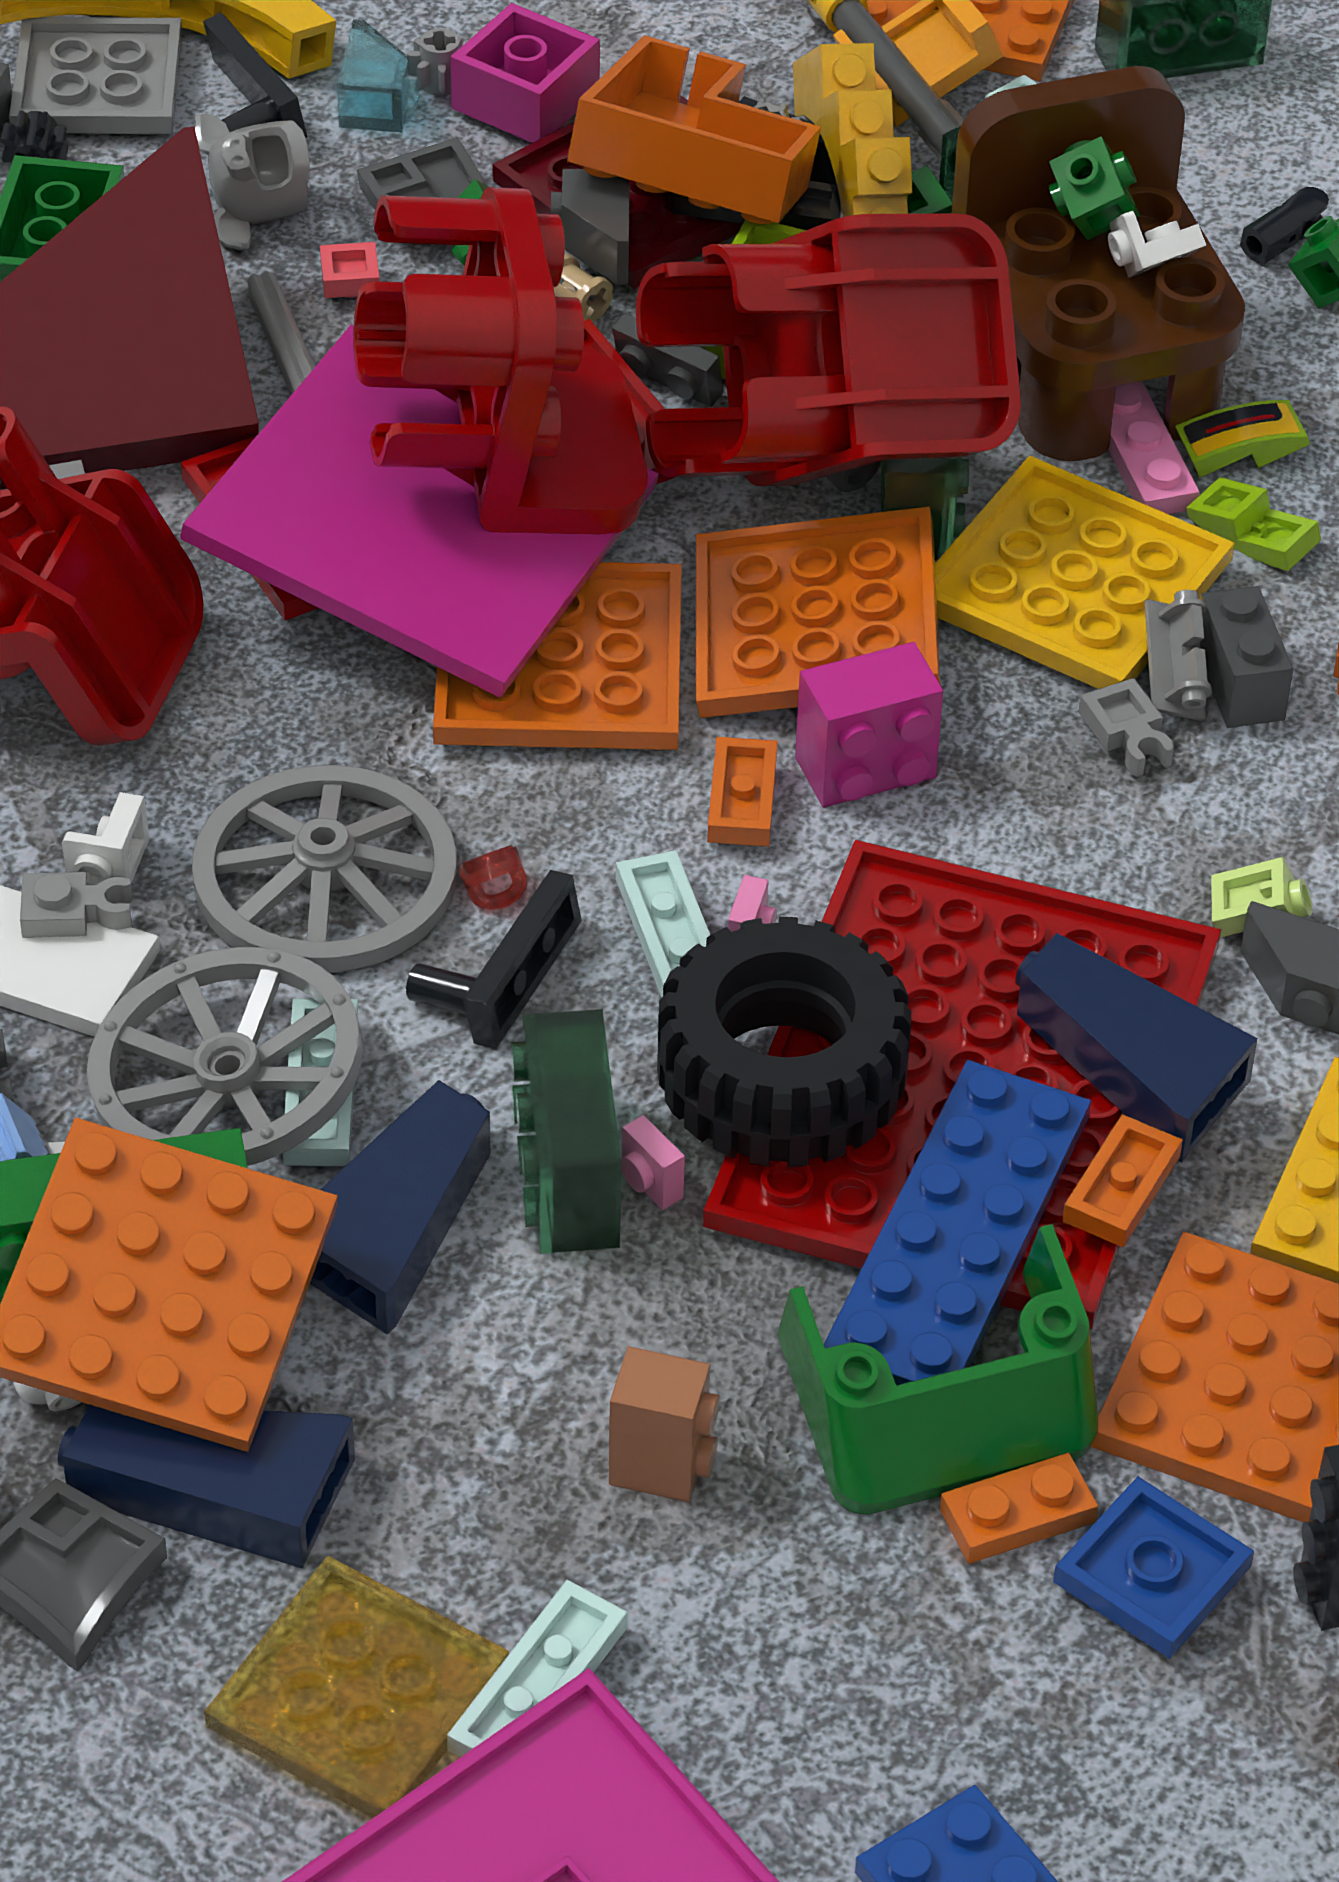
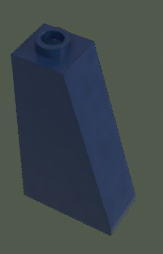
(1135, 1040)
(401, 1204)
(250, 1500)

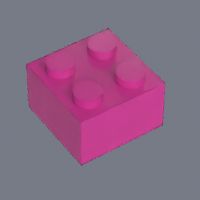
(524, 73)
(868, 724)

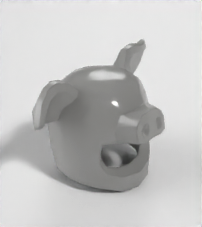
(253, 174)

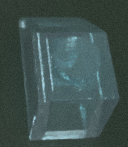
(374, 83)

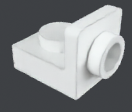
(1162, 243)
(117, 844)

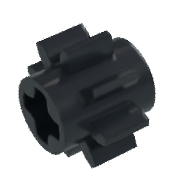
(34, 136)

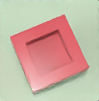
(347, 268)

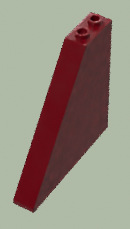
(128, 328)

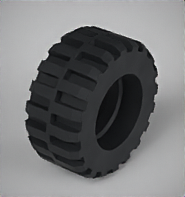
(772, 1103)

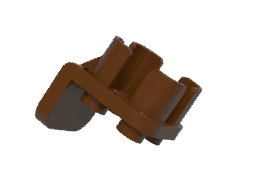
(1073, 308)

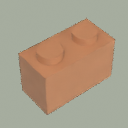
(661, 1424)

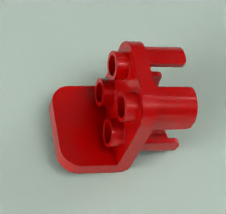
(839, 348)
(540, 413)
(91, 591)

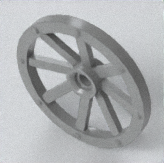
(324, 859)
(227, 1065)

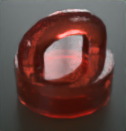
(492, 866)

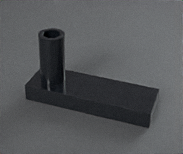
(254, 78)
(513, 970)

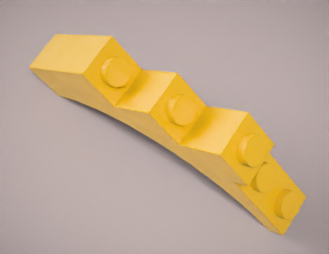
(286, 33)
(840, 95)

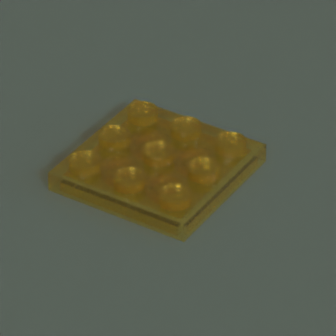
(354, 1688)

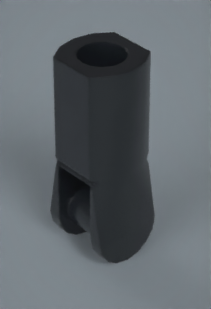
(1283, 225)

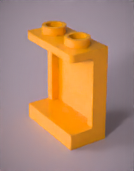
(942, 41)

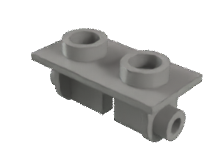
(1175, 655)

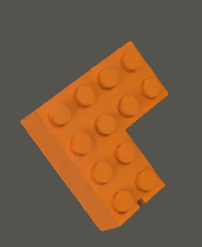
(702, 150)

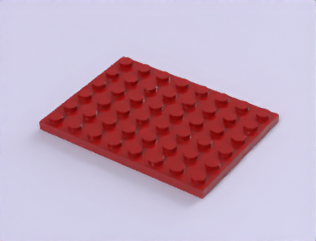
(957, 950)

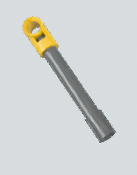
(908, 87)

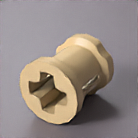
(586, 285)

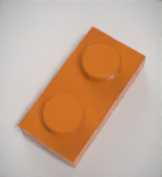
(742, 791)
(1122, 1180)
(1018, 1508)

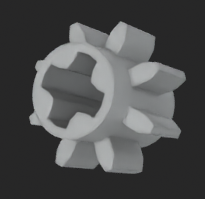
(432, 60)

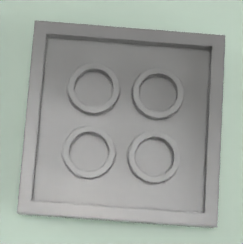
(99, 73)

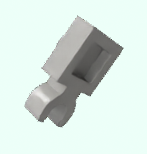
(1127, 719)
(65, 903)

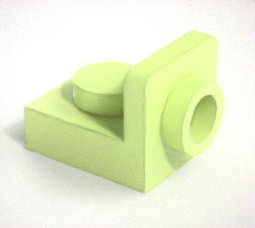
(1263, 883)

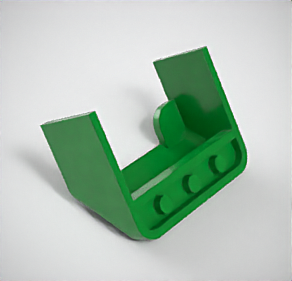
(942, 1432)

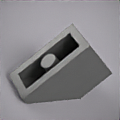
(595, 221)
(1294, 964)

